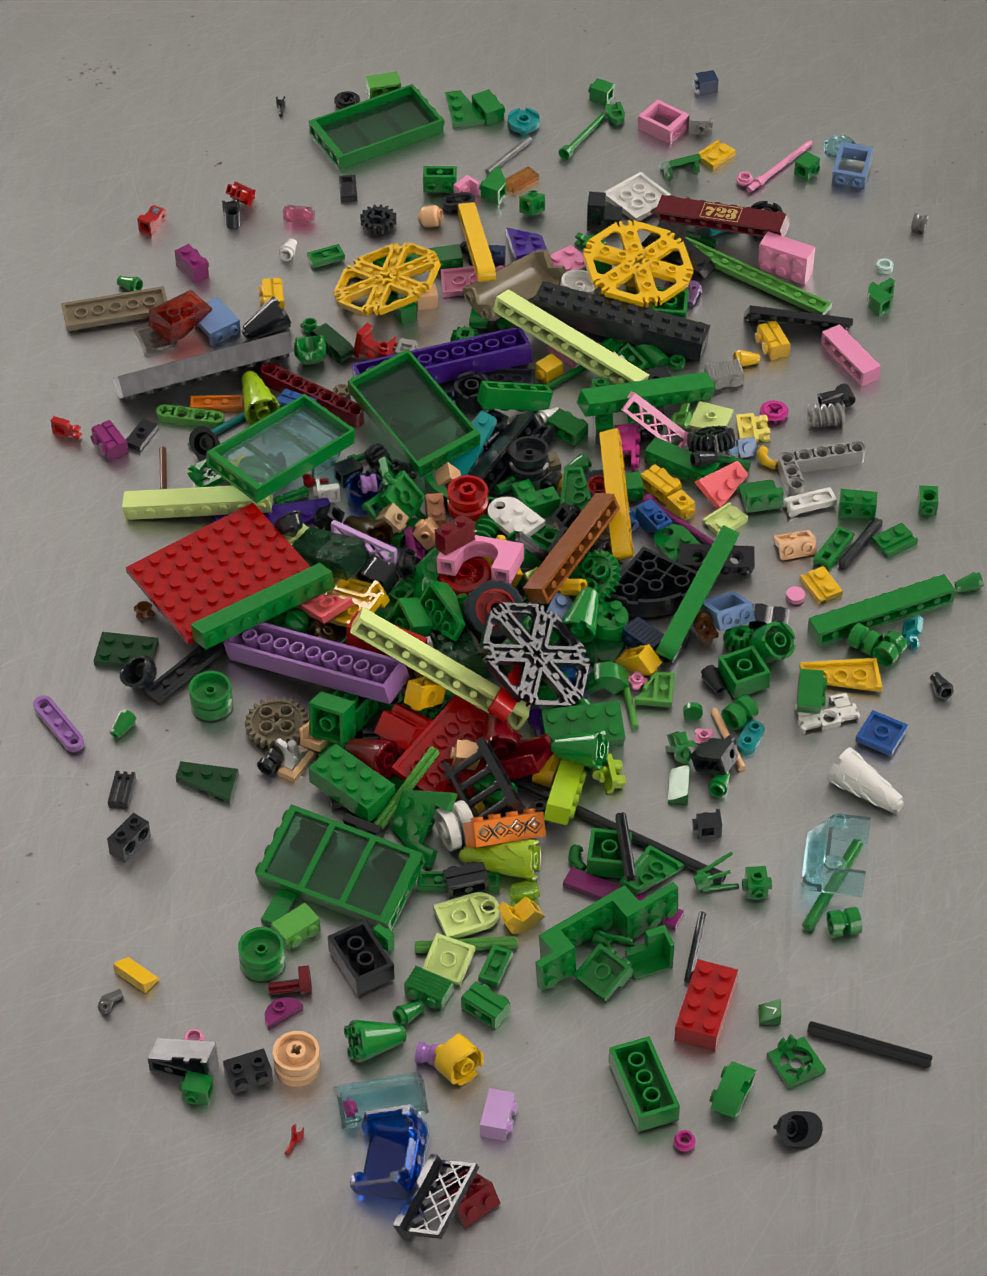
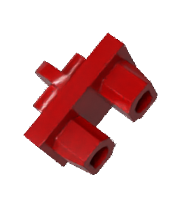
(242, 192)

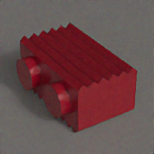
(454, 534)

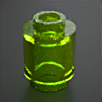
(524, 889)

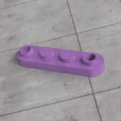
(58, 723)

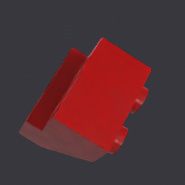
(401, 725)

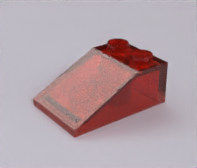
(178, 316)

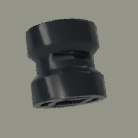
(268, 764)

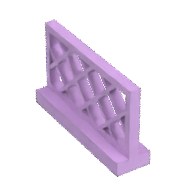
(379, 546)

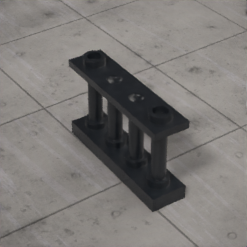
(492, 767)

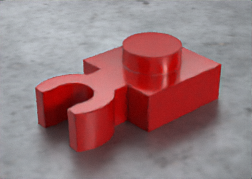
(63, 428)

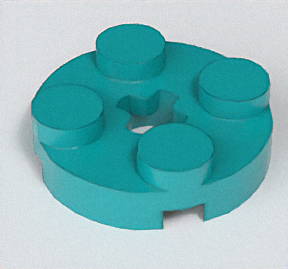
(523, 121)

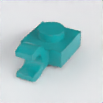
(911, 629)

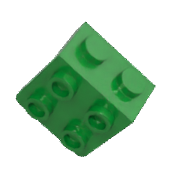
(761, 495)

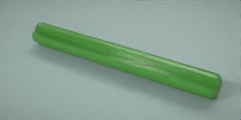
(408, 784)
(509, 942)

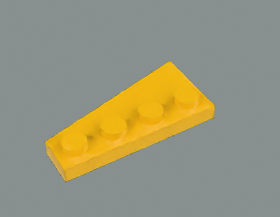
(849, 673)

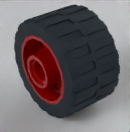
(484, 597)

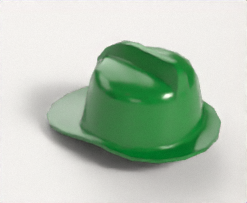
(293, 620)

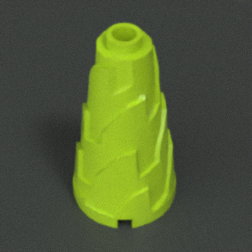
(257, 398)
(510, 858)

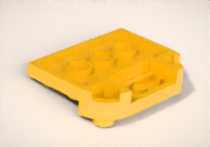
(363, 595)

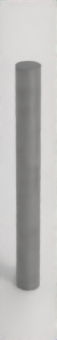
(510, 154)

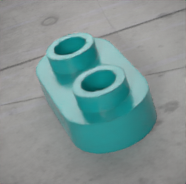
(753, 734)

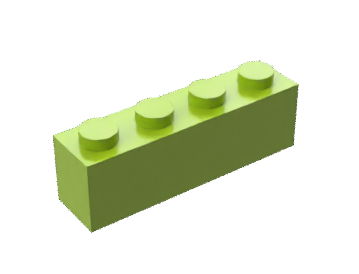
(565, 792)

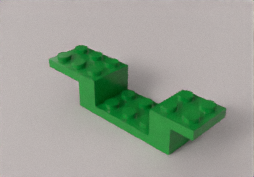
(616, 909)

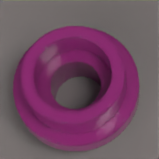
(350, 1108)

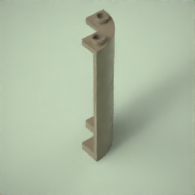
(520, 277)

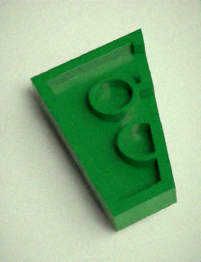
(462, 110)
(652, 869)

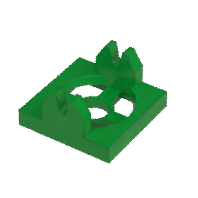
(692, 159)
(196, 476)
(784, 1047)

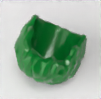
(310, 349)

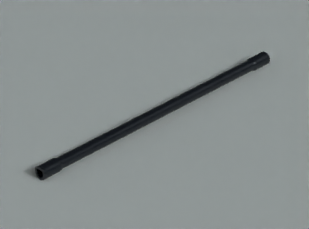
(608, 824)

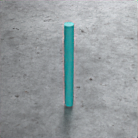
(217, 430)

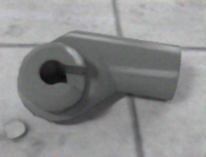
(107, 1000)

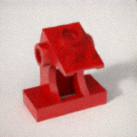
(371, 349)

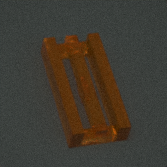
(521, 179)

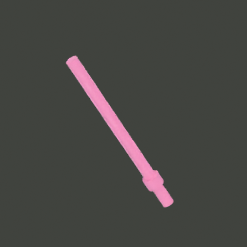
(760, 180)

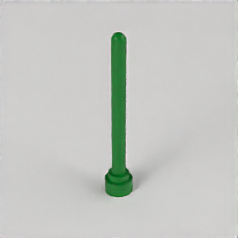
(567, 150)

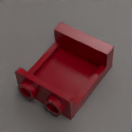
(531, 759)

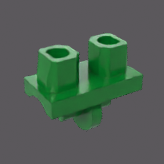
(679, 745)

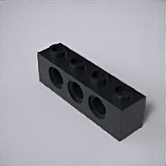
(744, 555)

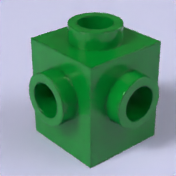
(532, 203)
(756, 882)

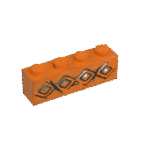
(505, 828)

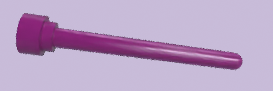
(675, 519)

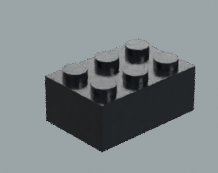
(361, 957)

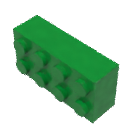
(585, 718)
(351, 783)
(644, 1084)

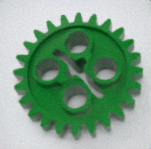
(600, 567)

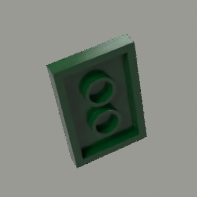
(119, 649)

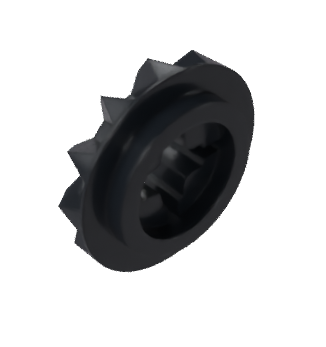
(342, 98)

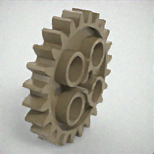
(274, 721)

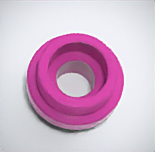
(684, 1135)

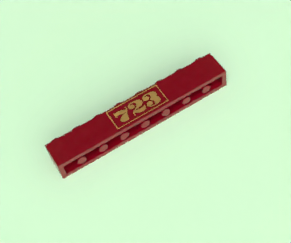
(721, 216)

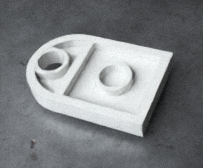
(514, 516)

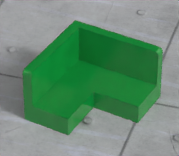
(653, 955)

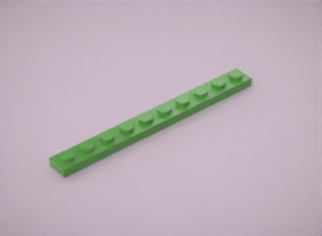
(764, 281)

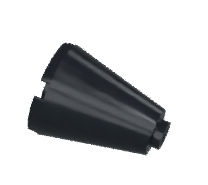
(266, 321)

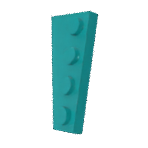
(485, 425)

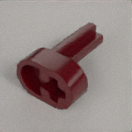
(302, 984)

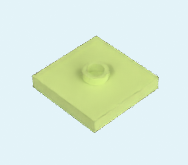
(710, 415)
(449, 958)

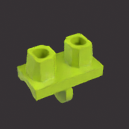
(609, 776)

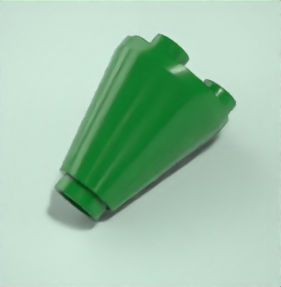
(372, 1038)

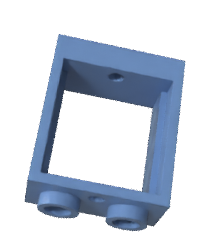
(853, 152)
(732, 607)

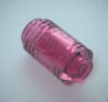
(298, 214)

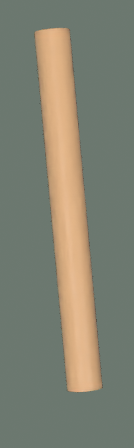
(724, 732)

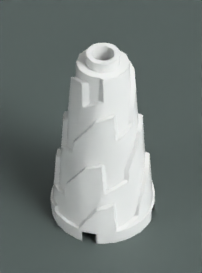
(861, 779)

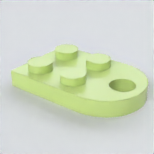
(466, 914)

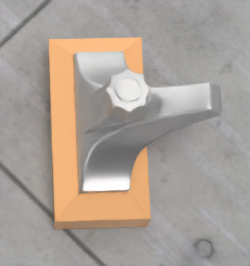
(297, 759)

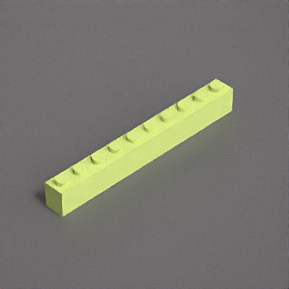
(566, 339)
(432, 664)

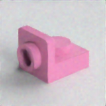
(467, 184)

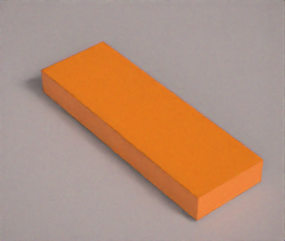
(219, 403)

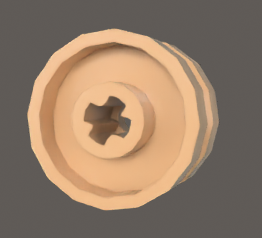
(296, 1058)

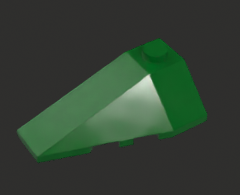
(443, 609)

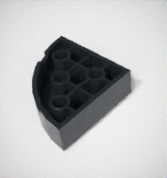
(652, 585)

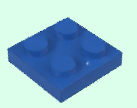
(881, 733)

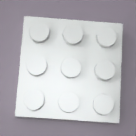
(637, 196)

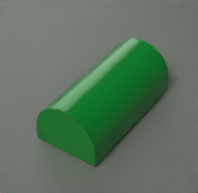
(653, 355)

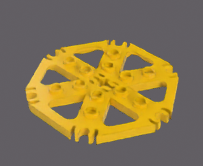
(641, 273)
(391, 277)

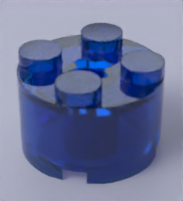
(355, 497)

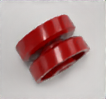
(467, 497)

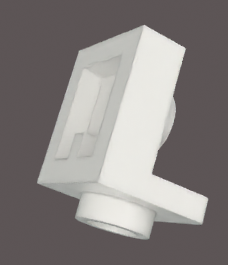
(329, 491)

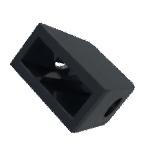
(715, 756)

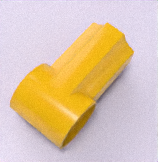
(572, 587)
(548, 772)

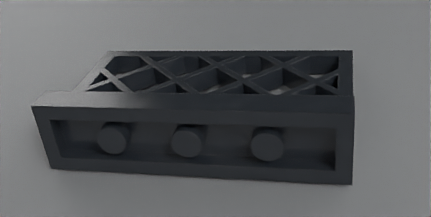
(424, 1193)

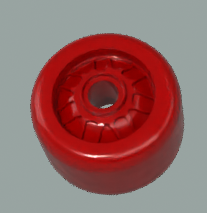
(470, 575)

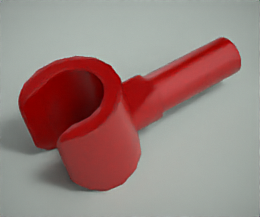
(309, 481)
(295, 1137)

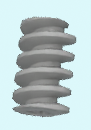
(826, 414)

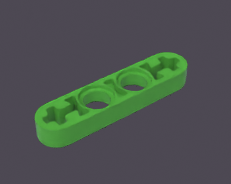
(190, 416)

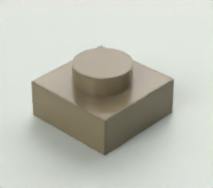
(555, 463)

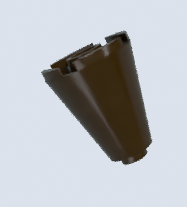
(374, 528)

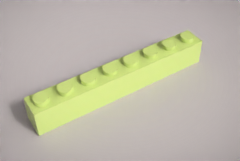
(188, 502)

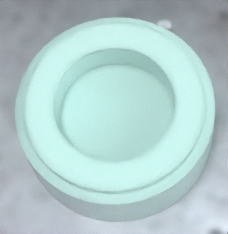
(884, 266)

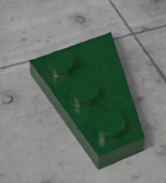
(212, 779)

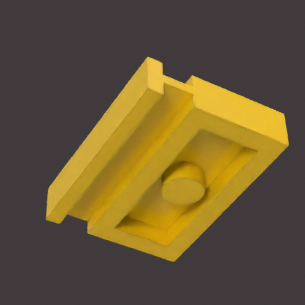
(716, 154)
(821, 585)

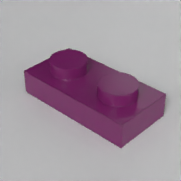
(414, 544)

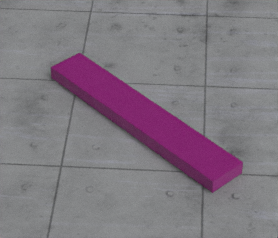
(599, 888)

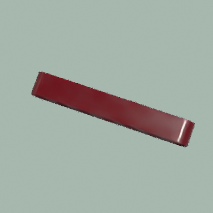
(342, 407)

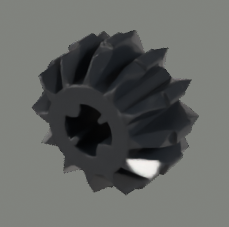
(373, 455)

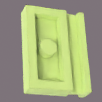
(727, 516)

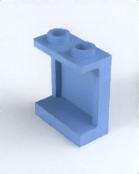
(220, 322)

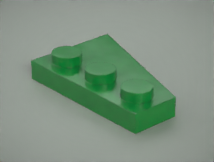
(575, 487)

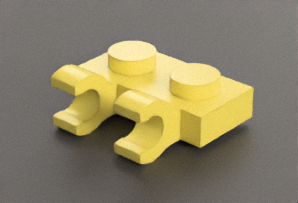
(748, 424)

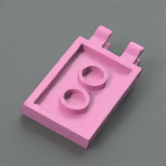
(457, 278)

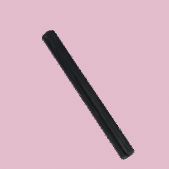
(869, 1044)

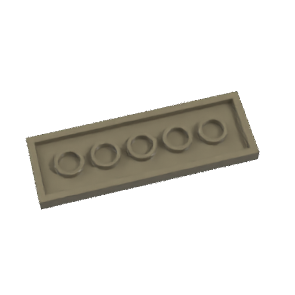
(112, 308)

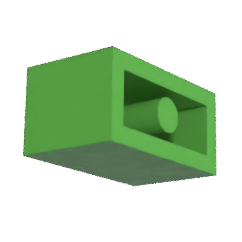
(382, 83)
(297, 926)

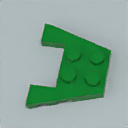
(414, 817)

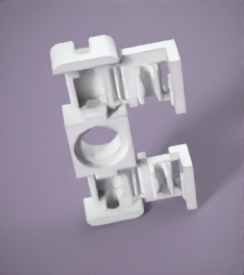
(840, 712)

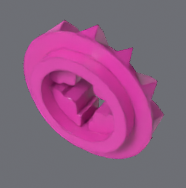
(775, 406)

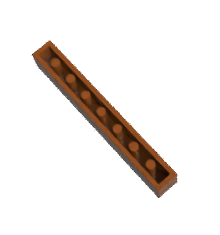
(571, 548)

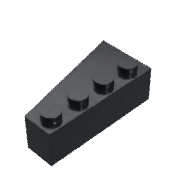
(700, 262)

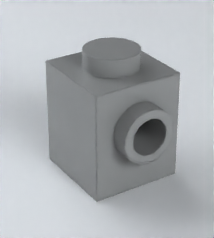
(700, 122)

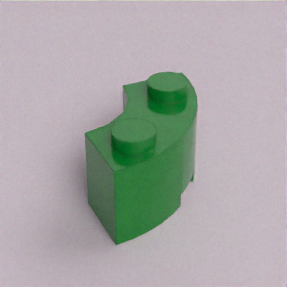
(733, 1089)

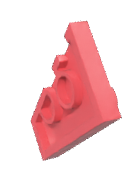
(722, 483)
(325, 607)

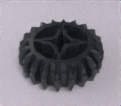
(711, 439)

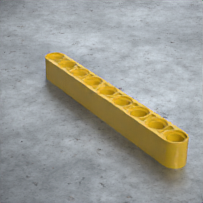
(476, 242)
(616, 484)

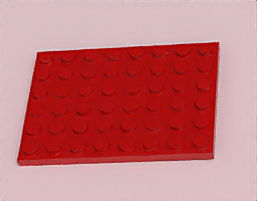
(215, 568)

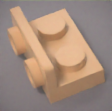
(795, 544)

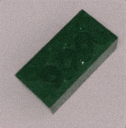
(333, 550)
(464, 650)

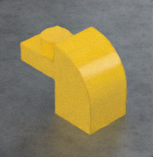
(521, 916)

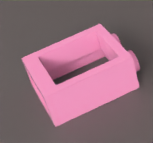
(668, 134)

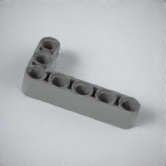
(795, 462)

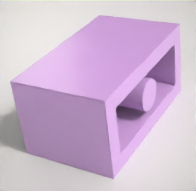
(497, 1114)

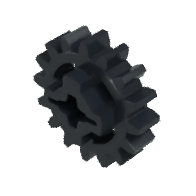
(378, 219)

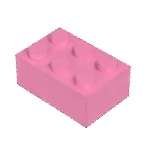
(786, 258)

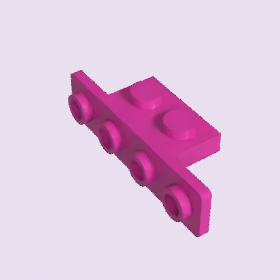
(629, 440)

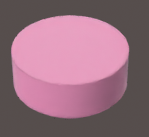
(795, 595)

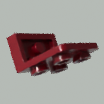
(478, 1200)

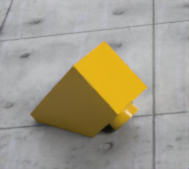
(640, 659)

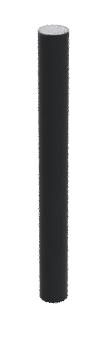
(695, 946)

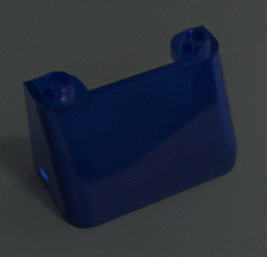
(394, 1152)

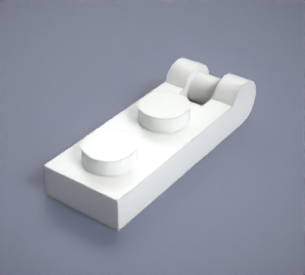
(809, 501)

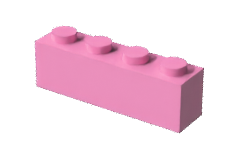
(850, 355)

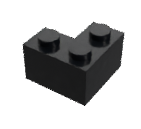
(599, 215)

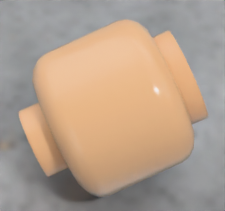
(430, 216)

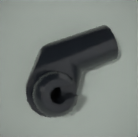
(646, 434)

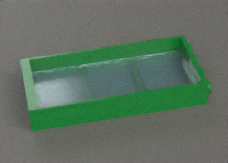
(280, 448)

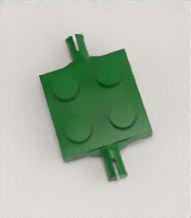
(404, 494)

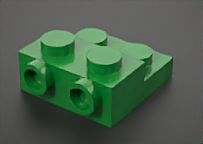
(604, 971)

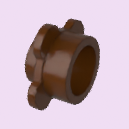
(143, 610)

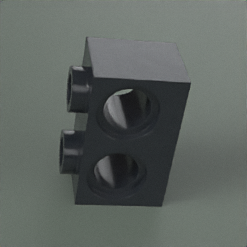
(129, 837)

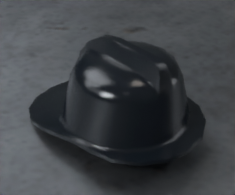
(202, 440)
(289, 523)
(799, 1128)

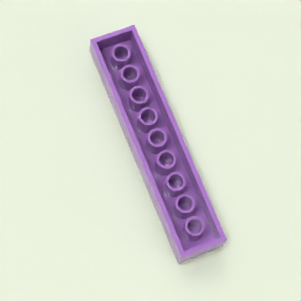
(319, 661)

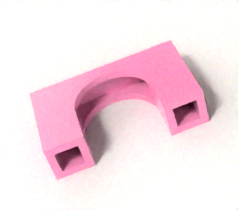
(507, 557)

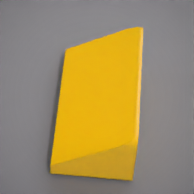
(135, 974)

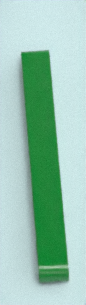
(697, 593)

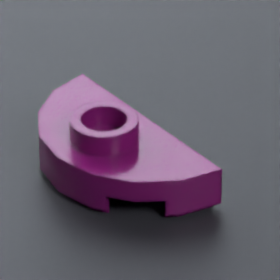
(281, 1010)

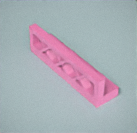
(657, 415)

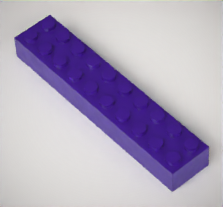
(472, 354)

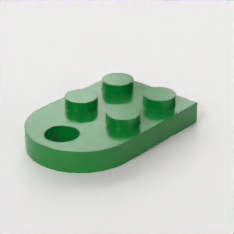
(668, 545)

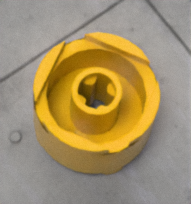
(458, 1060)

